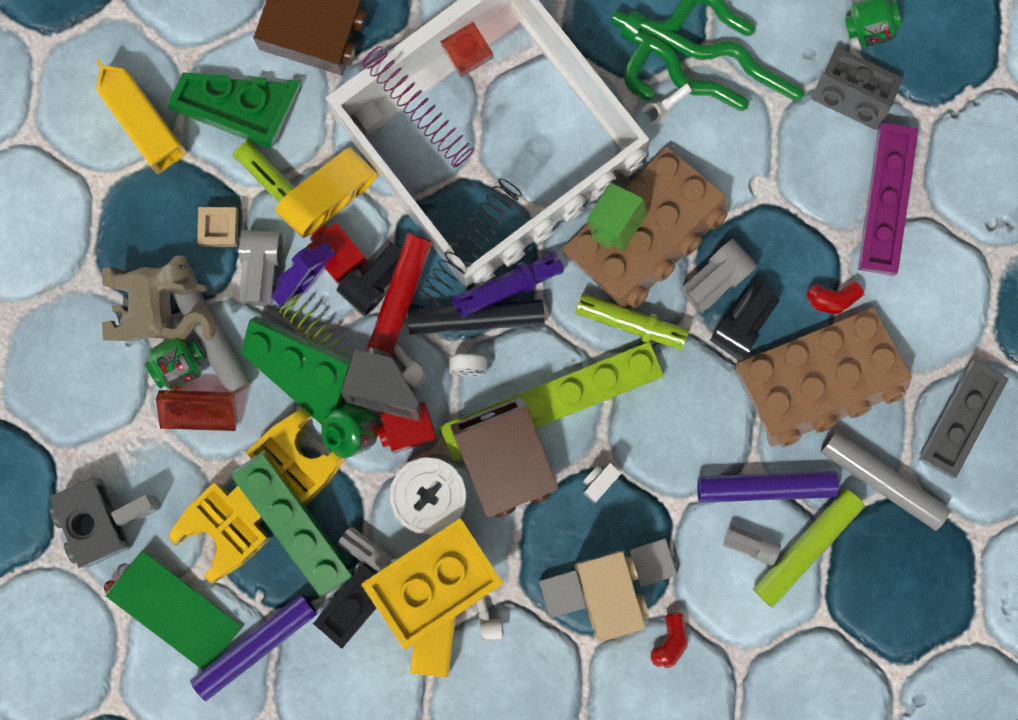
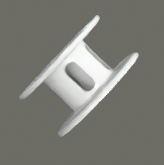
(425, 474)

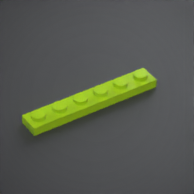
(579, 390)

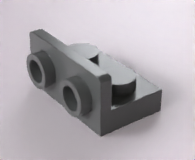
(857, 88)

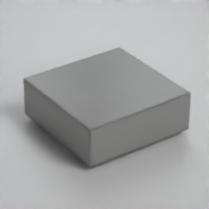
(135, 510)
(653, 562)
(562, 594)

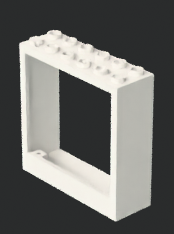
(364, 107)

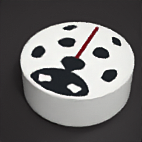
(468, 365)

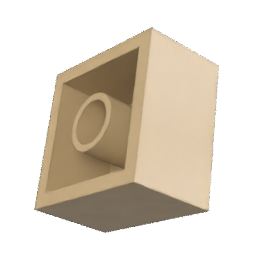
(611, 595)

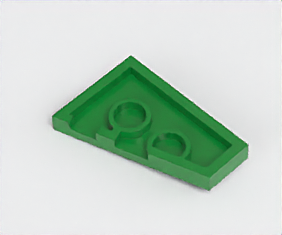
(237, 106)
(297, 366)

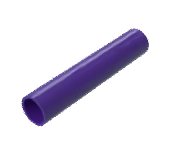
(767, 486)
(253, 647)

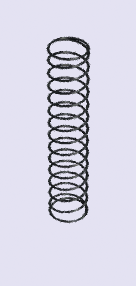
(431, 299)

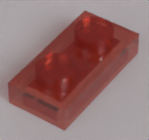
(196, 410)

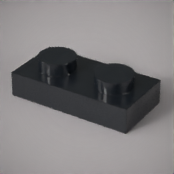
(347, 610)

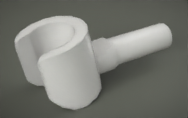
(663, 107)
(414, 374)
(490, 629)

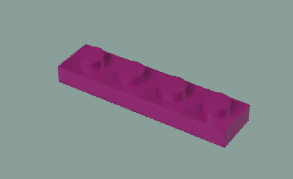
(888, 199)

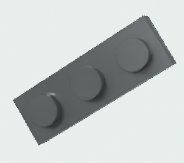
(963, 419)

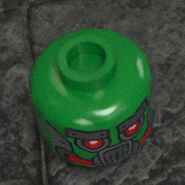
(873, 21)
(175, 363)
(349, 430)

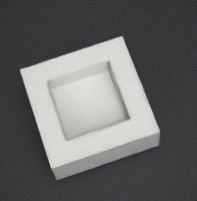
(599, 481)

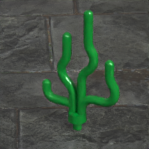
(661, 36)

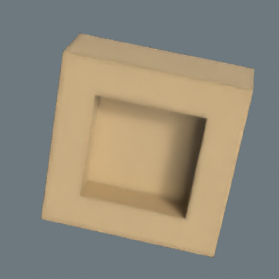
(217, 227)

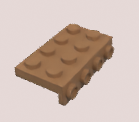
(679, 211)
(824, 378)

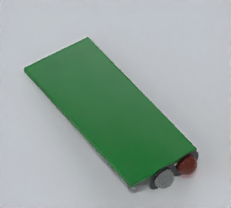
(172, 610)

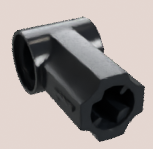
(368, 285)
(741, 327)

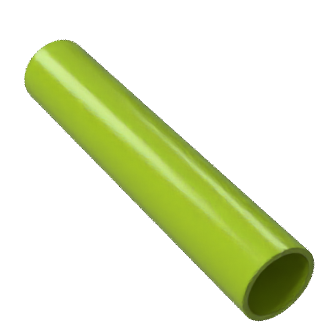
(809, 547)

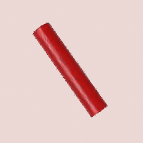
(400, 293)

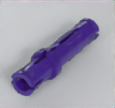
(521, 278)

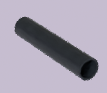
(495, 316)

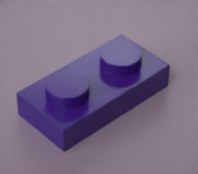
(301, 276)

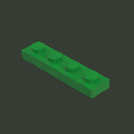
(292, 523)

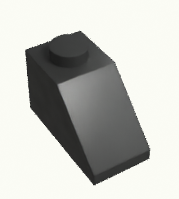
(378, 385)

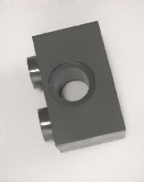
(105, 538)

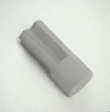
(751, 545)
(365, 550)

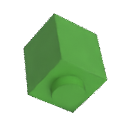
(616, 217)

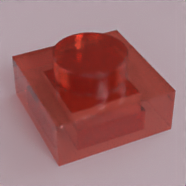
(467, 49)

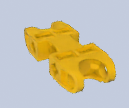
(237, 510)

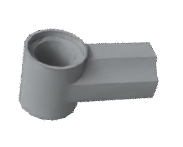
(259, 256)
(726, 270)

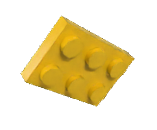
(432, 584)

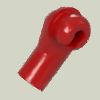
(833, 301)
(674, 645)

